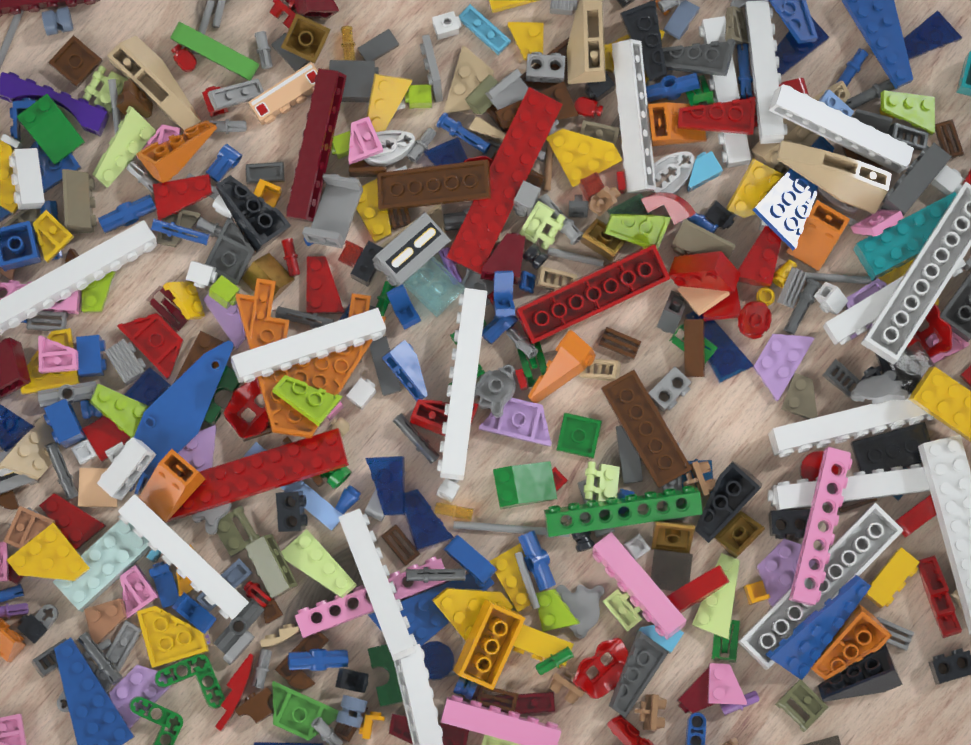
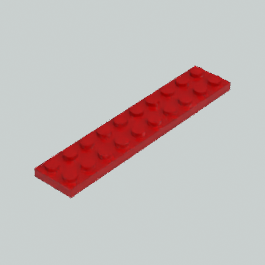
(507, 172)
(266, 472)

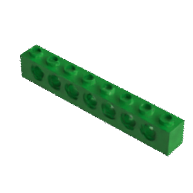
(691, 507)

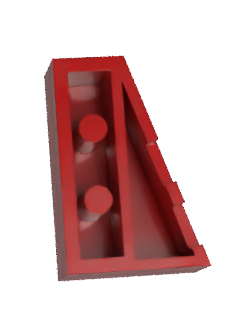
(761, 260)
(705, 271)
(430, 415)

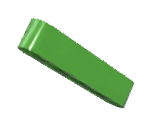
(214, 51)

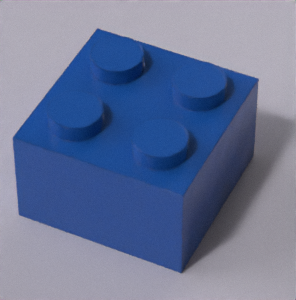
(18, 246)
(64, 423)

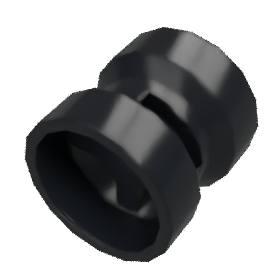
(532, 256)
(583, 541)

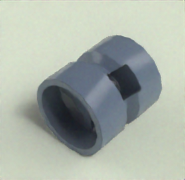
(57, 21)
(353, 704)

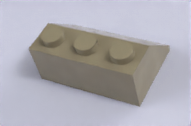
(78, 201)
(696, 240)

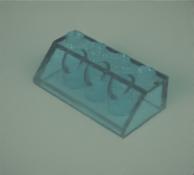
(434, 286)

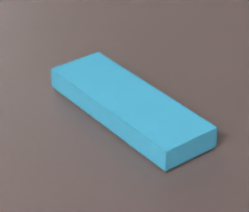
(484, 29)

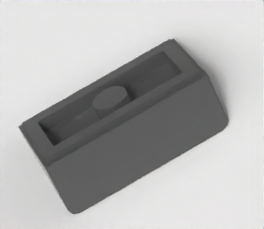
(878, 121)

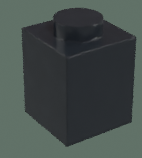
(599, 90)

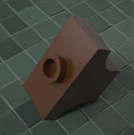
(135, 98)
(256, 706)

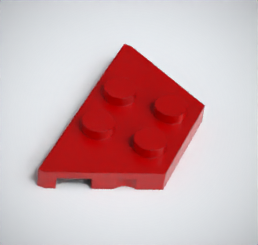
(155, 341)

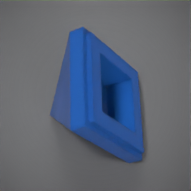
(527, 282)

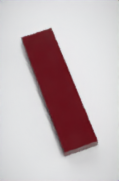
(528, 702)

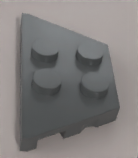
(231, 253)

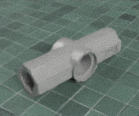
(80, 392)

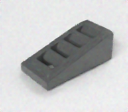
(895, 127)
(833, 379)
(36, 661)

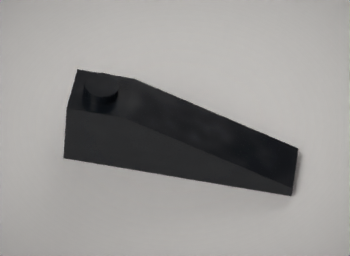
(254, 217)
(730, 494)
(869, 676)

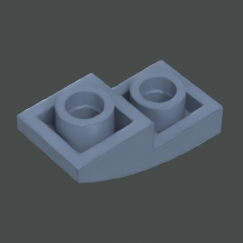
(681, 18)

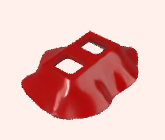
(936, 326)
(241, 399)
(607, 675)

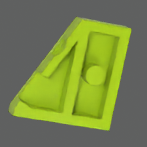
(553, 611)

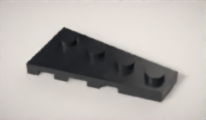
(643, 26)

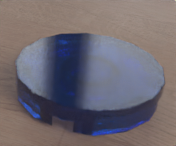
(438, 660)

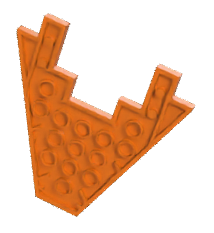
(326, 373)

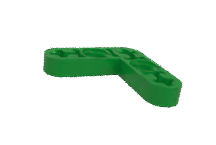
(199, 673)
(163, 721)

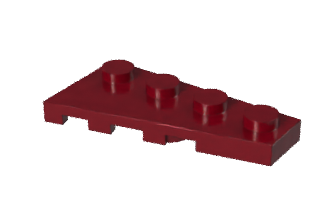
(451, 734)

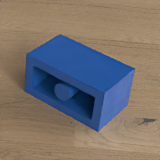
(90, 356)

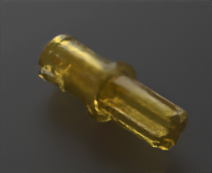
(347, 43)
(453, 511)

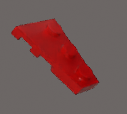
(179, 194)
(321, 289)
(71, 521)

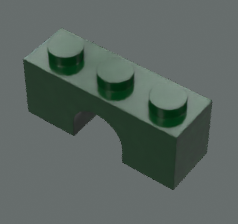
(227, 382)
(390, 692)

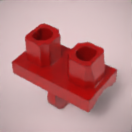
(280, 7)

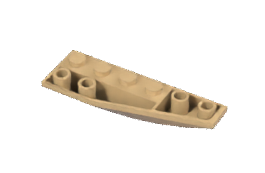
(586, 44)
(153, 77)
(796, 134)
(838, 175)

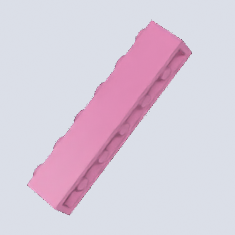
(639, 586)
(499, 724)

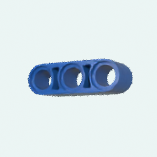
(470, 559)
(696, 731)

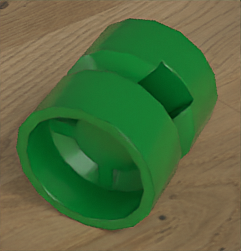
(337, 477)

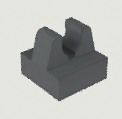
(578, 207)

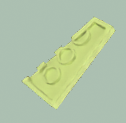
(127, 142)
(312, 559)
(716, 610)

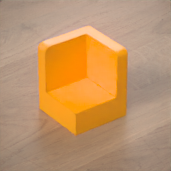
(268, 191)
(756, 592)

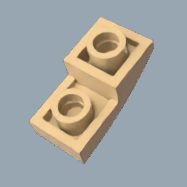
(286, 633)

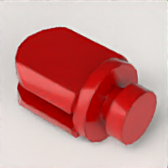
(184, 58)
(588, 107)
(254, 588)

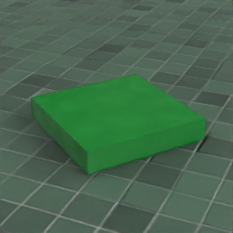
(578, 435)

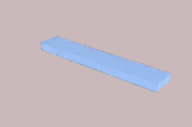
(315, 503)

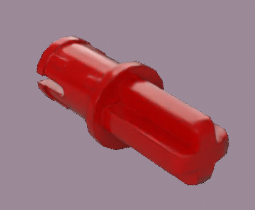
(290, 257)

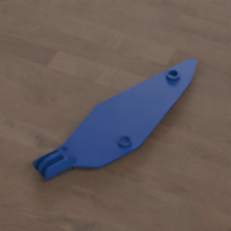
(181, 409)

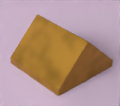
(305, 38)
(602, 243)
(270, 269)
(739, 534)
(672, 536)

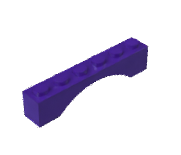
(91, 118)

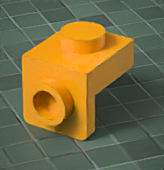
(366, 727)

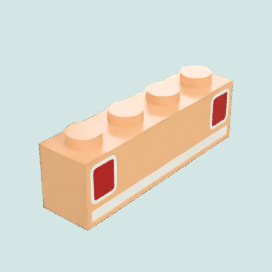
(284, 94)

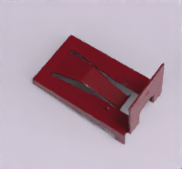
(172, 309)

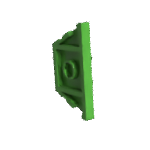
(297, 711)

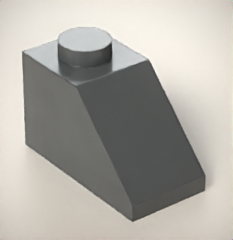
(672, 313)

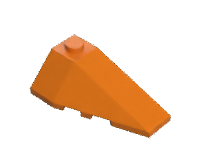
(171, 156)
(571, 360)
(854, 640)

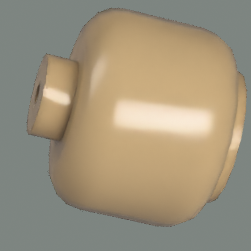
(340, 423)

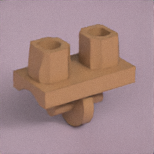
(604, 200)
(698, 470)
(558, 682)
(649, 712)

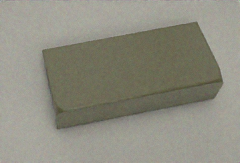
(477, 98)

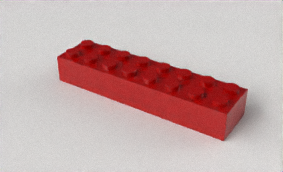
(592, 293)

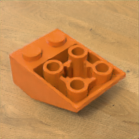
(664, 122)
(819, 235)
(170, 485)
(10, 642)

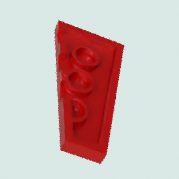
(724, 117)
(626, 732)

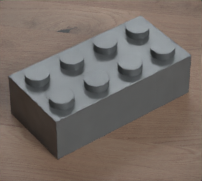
(918, 178)
(958, 310)

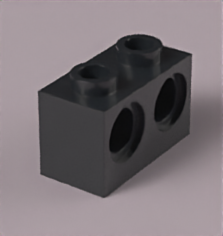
(364, 268)
(285, 511)
(789, 518)
(953, 670)

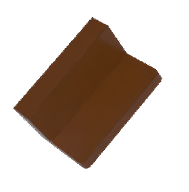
(363, 169)

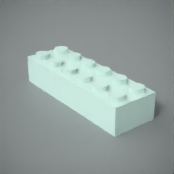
(107, 562)

